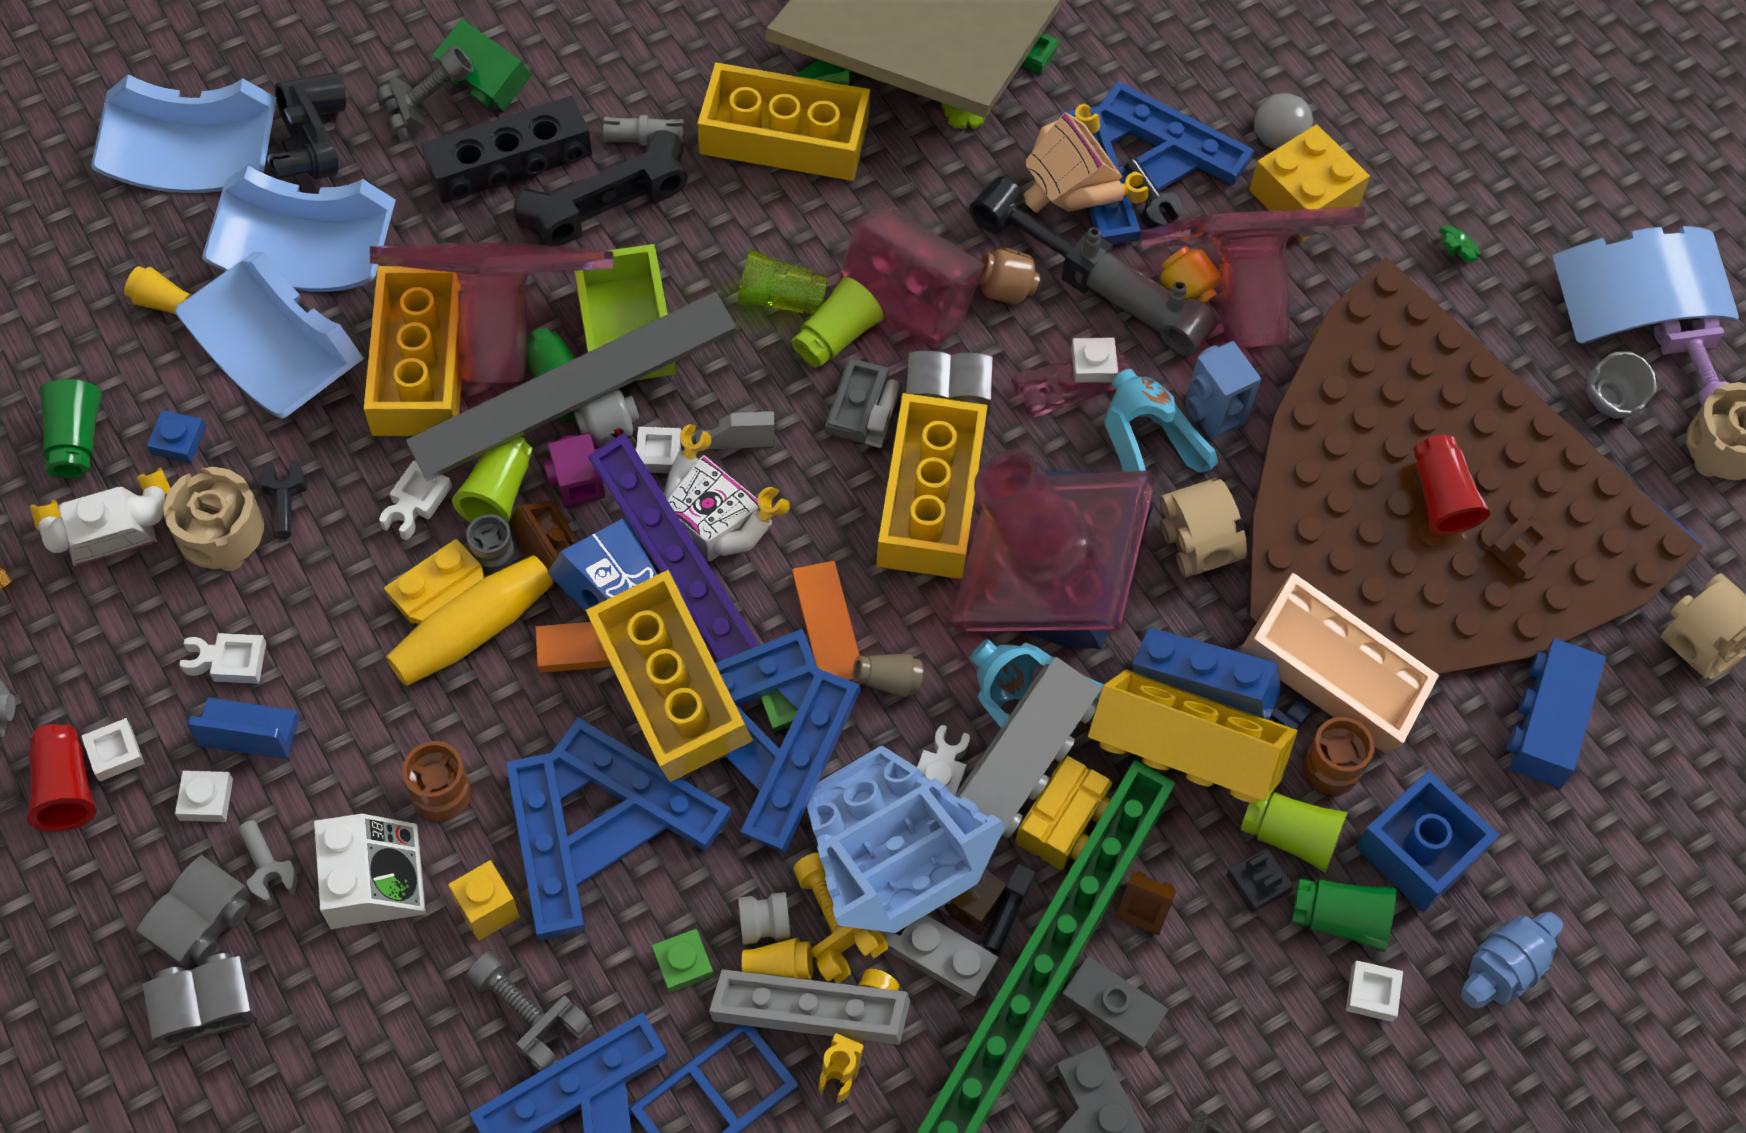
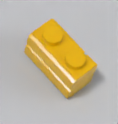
(1064, 813)

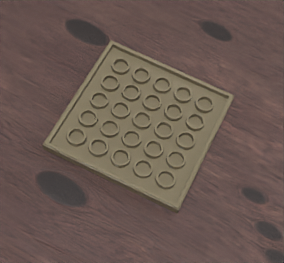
(934, 48)

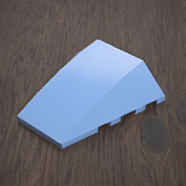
(896, 842)

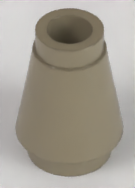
(890, 673)

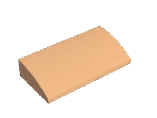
(1341, 662)

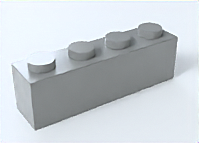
(1029, 742)

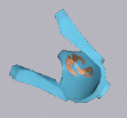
(1148, 398)
(1006, 674)

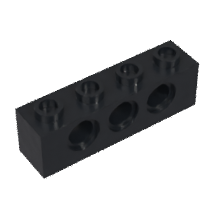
(507, 149)

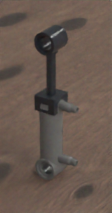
(1091, 265)

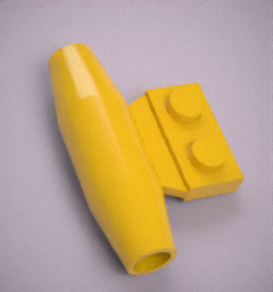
(458, 607)

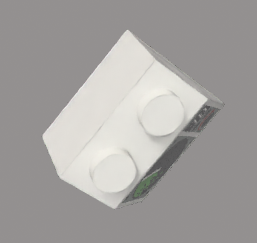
(368, 870)

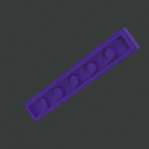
(672, 548)

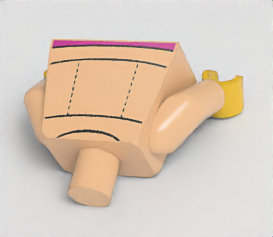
(1074, 167)

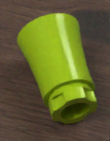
(837, 323)
(494, 482)
(1296, 828)

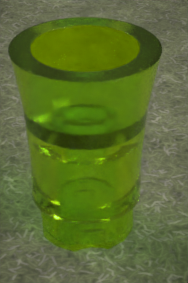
(780, 285)

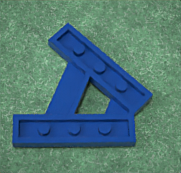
(1179, 150)
(791, 773)
(649, 805)
(585, 1080)

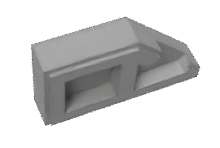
(742, 431)

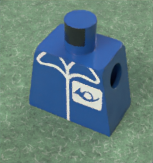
(602, 565)

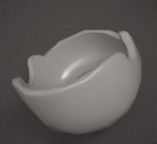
(1282, 119)
(1621, 384)

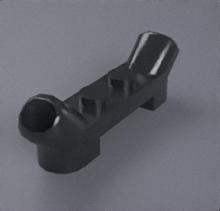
(560, 214)

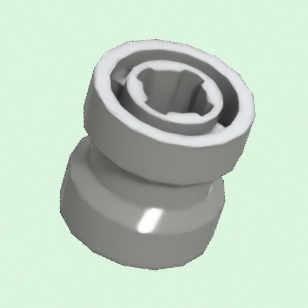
(764, 918)

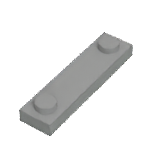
(810, 1006)

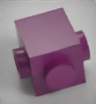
(573, 471)

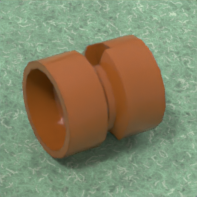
(1338, 756)
(436, 780)

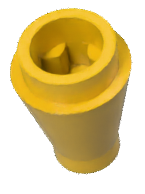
(153, 290)
(782, 959)

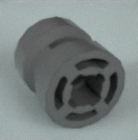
(485, 535)

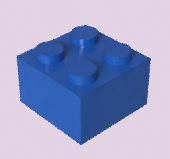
(1426, 841)

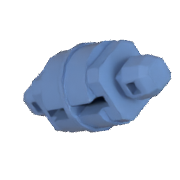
(1512, 959)

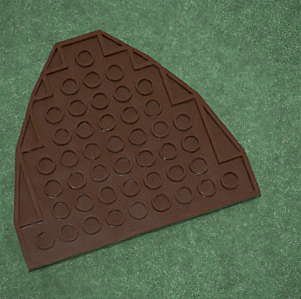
(1352, 518)

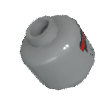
(607, 418)

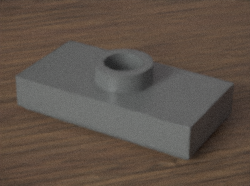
(856, 395)
(1114, 1003)

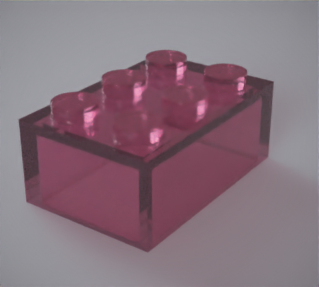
(912, 273)

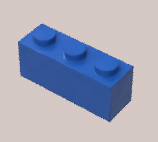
(1210, 671)
(1555, 712)

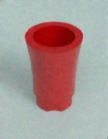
(1448, 487)
(58, 780)

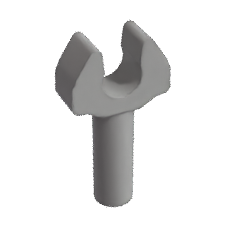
(881, 414)
(265, 865)

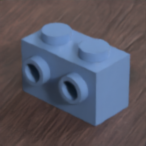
(1222, 390)

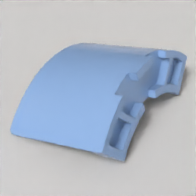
(180, 142)
(310, 238)
(1643, 281)
(265, 338)

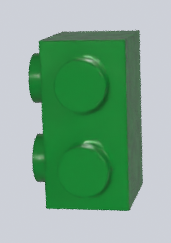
(496, 73)

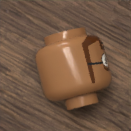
(1008, 276)

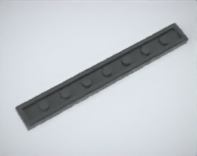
(570, 386)

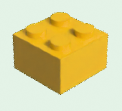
(1309, 175)

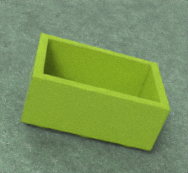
(622, 298)

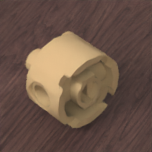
(1719, 433)
(214, 518)
(1203, 527)
(1710, 628)

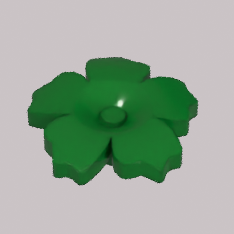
(1459, 242)

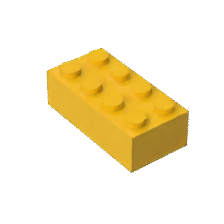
(784, 121)
(413, 352)
(931, 486)
(668, 676)
(1192, 735)

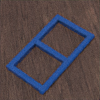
(692, 1068)

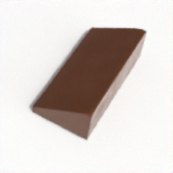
(541, 532)

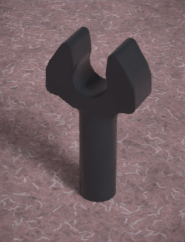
(1156, 199)
(283, 495)
(1009, 907)

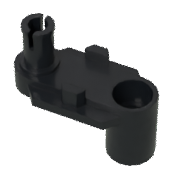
(300, 107)

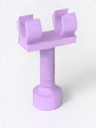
(1705, 335)

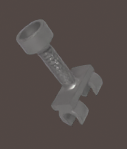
(402, 97)
(489, 974)

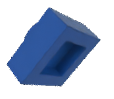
(176, 436)

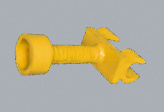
(828, 952)
(844, 1055)

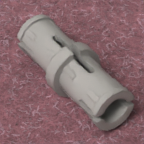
(639, 129)

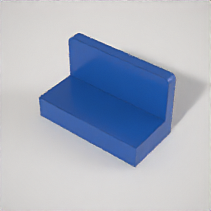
(245, 728)

